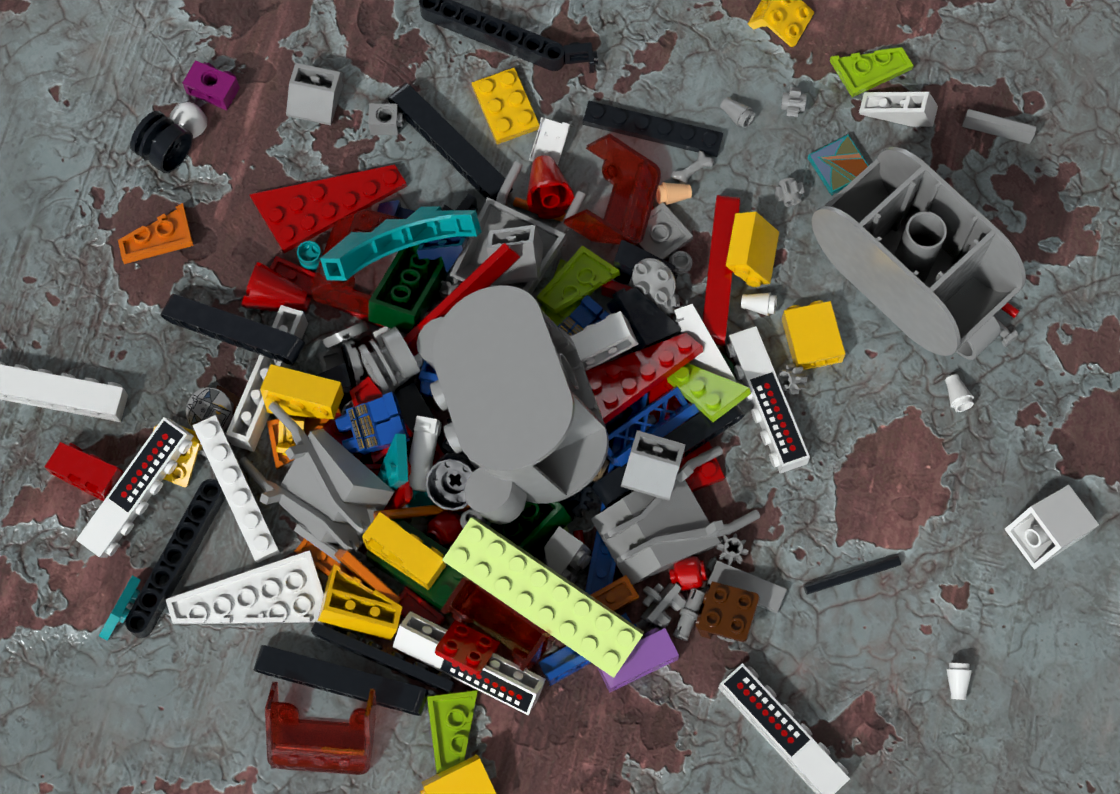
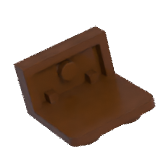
(727, 612)

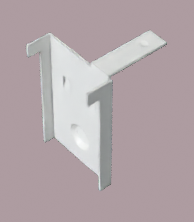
(550, 139)

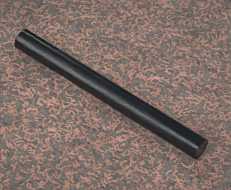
(852, 575)

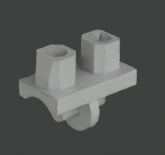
(669, 595)

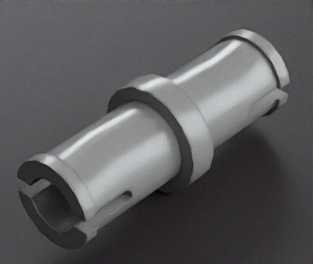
(689, 614)

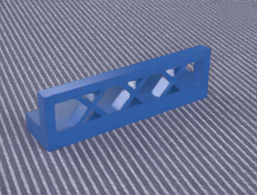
(660, 429)
(564, 663)

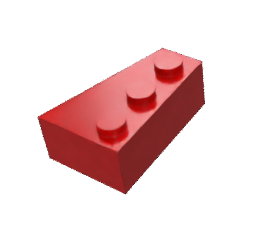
(83, 470)

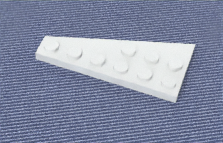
(269, 594)

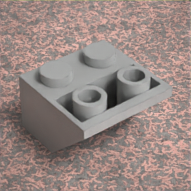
(313, 93)
(527, 244)
(653, 465)
(566, 554)

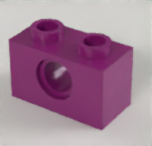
(219, 94)

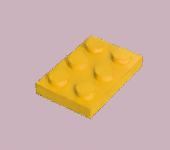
(505, 106)

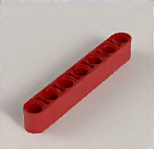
(719, 275)

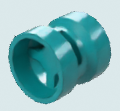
(306, 252)

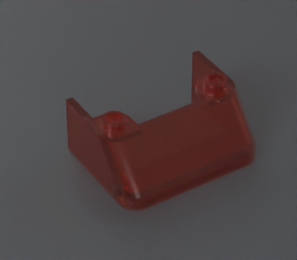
(631, 199)
(339, 292)
(516, 632)
(319, 744)

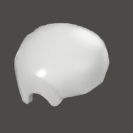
(190, 117)

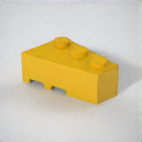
(301, 393)
(403, 551)
(357, 607)

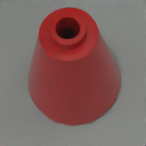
(548, 189)
(270, 290)

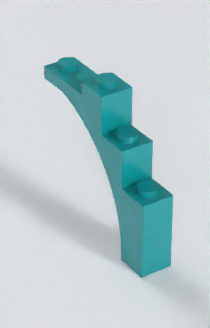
(393, 235)

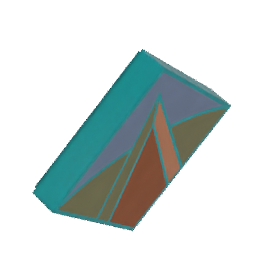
(838, 164)

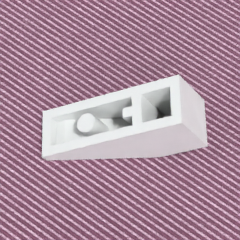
(904, 108)

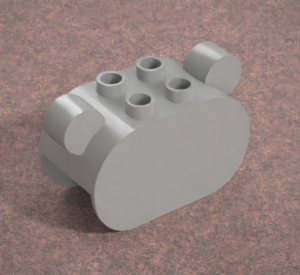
(921, 254)
(514, 402)

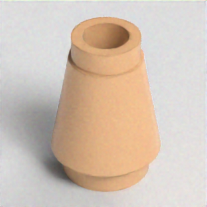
(672, 193)

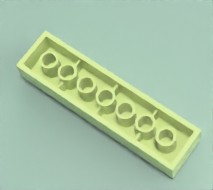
(543, 596)

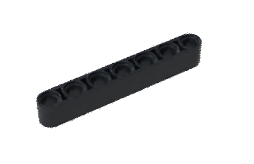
(498, 39)
(448, 142)
(233, 329)
(692, 433)
(175, 570)
(340, 680)

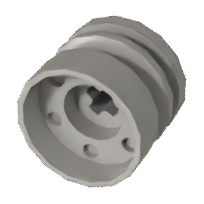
(388, 359)

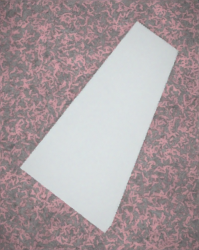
(710, 358)

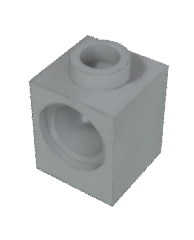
(380, 111)

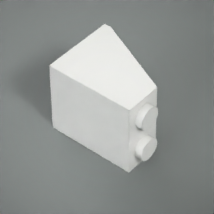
(1051, 526)

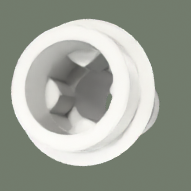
(761, 303)
(959, 395)
(958, 679)

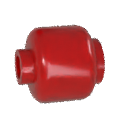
(445, 528)
(689, 573)

